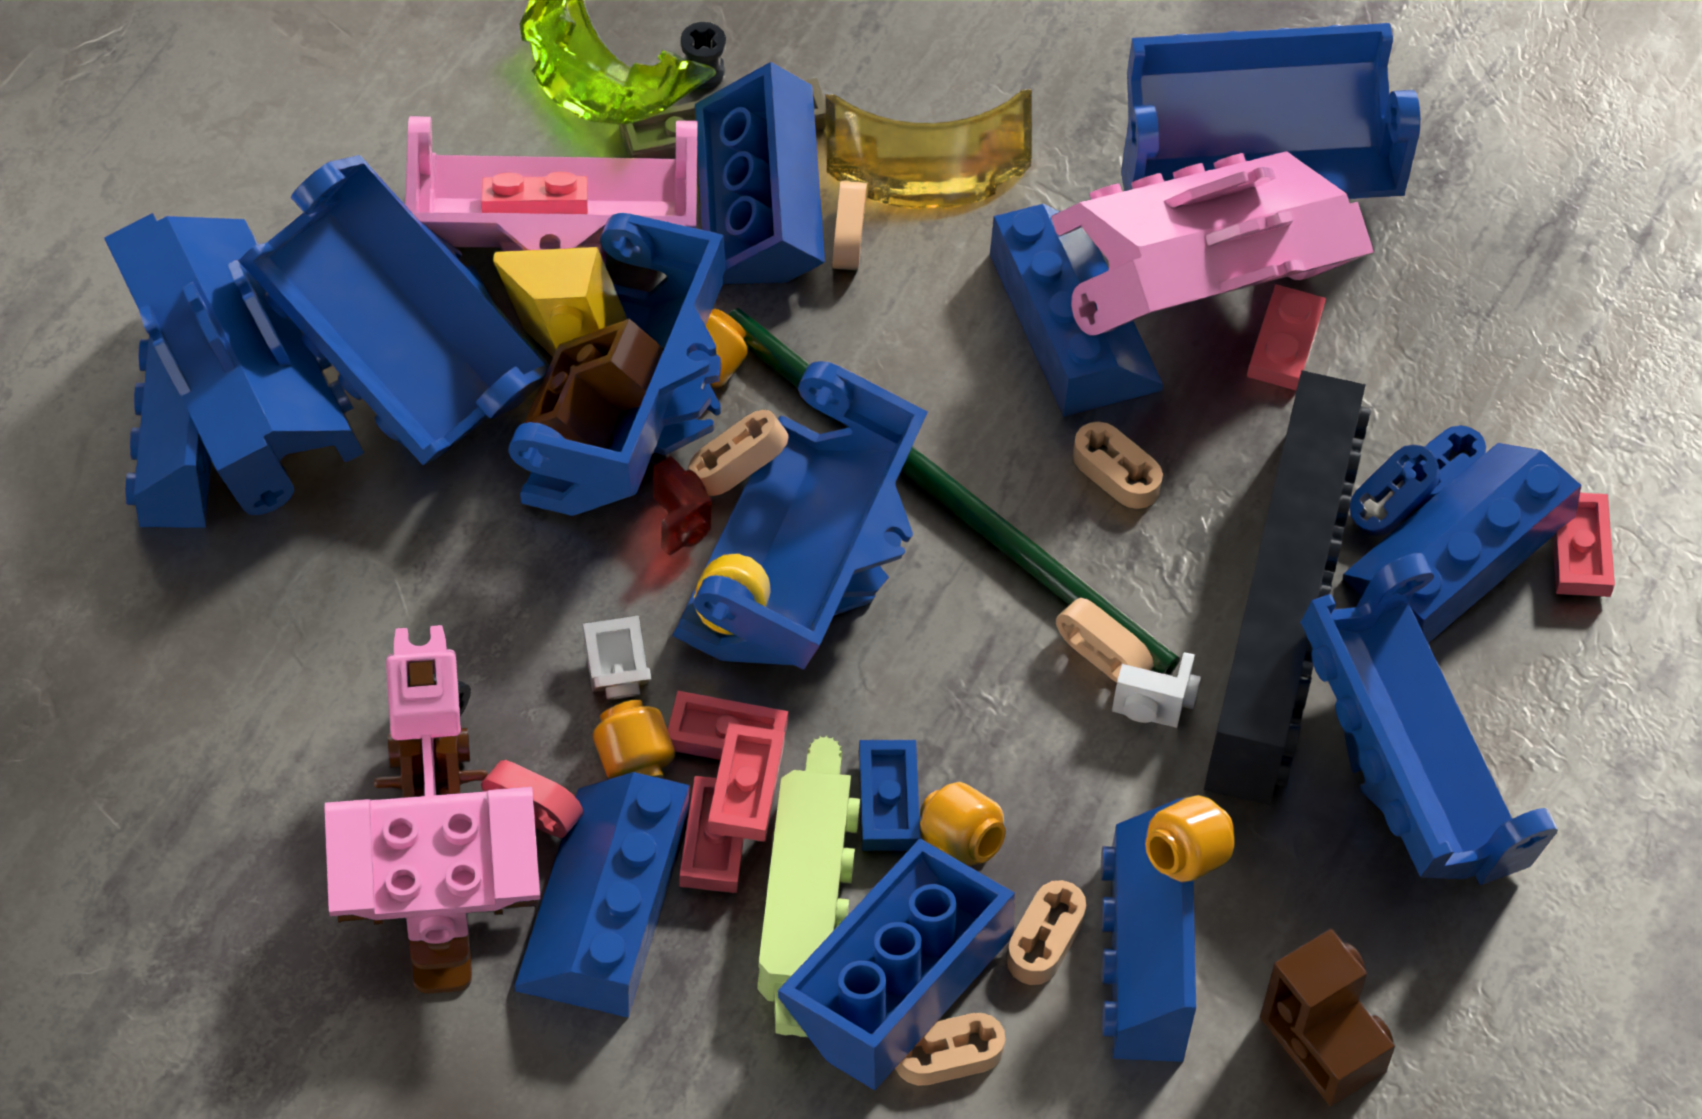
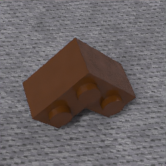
(596, 382)
(1321, 1022)

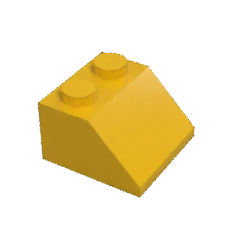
(559, 293)

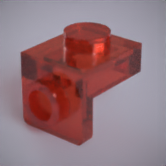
(686, 502)

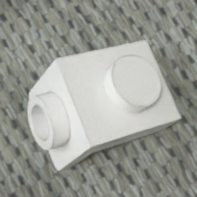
(616, 657)
(1156, 696)

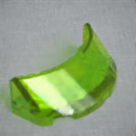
(589, 78)

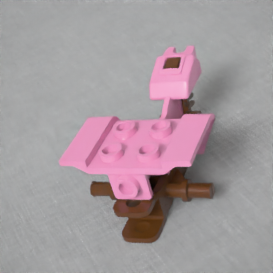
(431, 852)

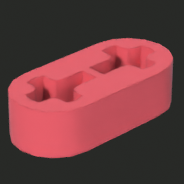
(554, 806)

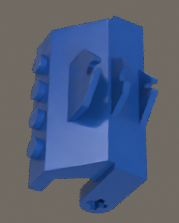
(1269, 94)
(393, 311)
(230, 354)
(582, 477)
(815, 523)
(1413, 737)

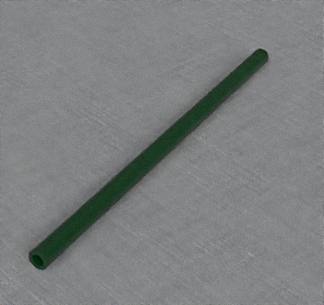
(968, 506)

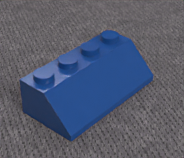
(761, 176)
(1040, 279)
(170, 455)
(1477, 531)
(606, 894)
(1150, 950)
(899, 962)

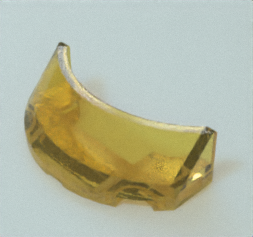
(928, 162)

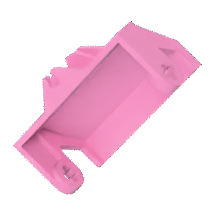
(448, 191)
(1209, 235)

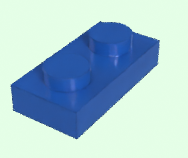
(888, 794)

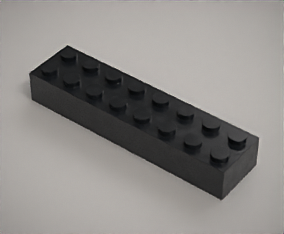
(1292, 568)

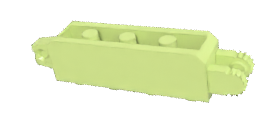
(806, 870)

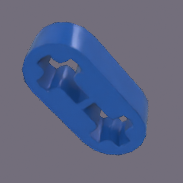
(1455, 439)
(1385, 481)

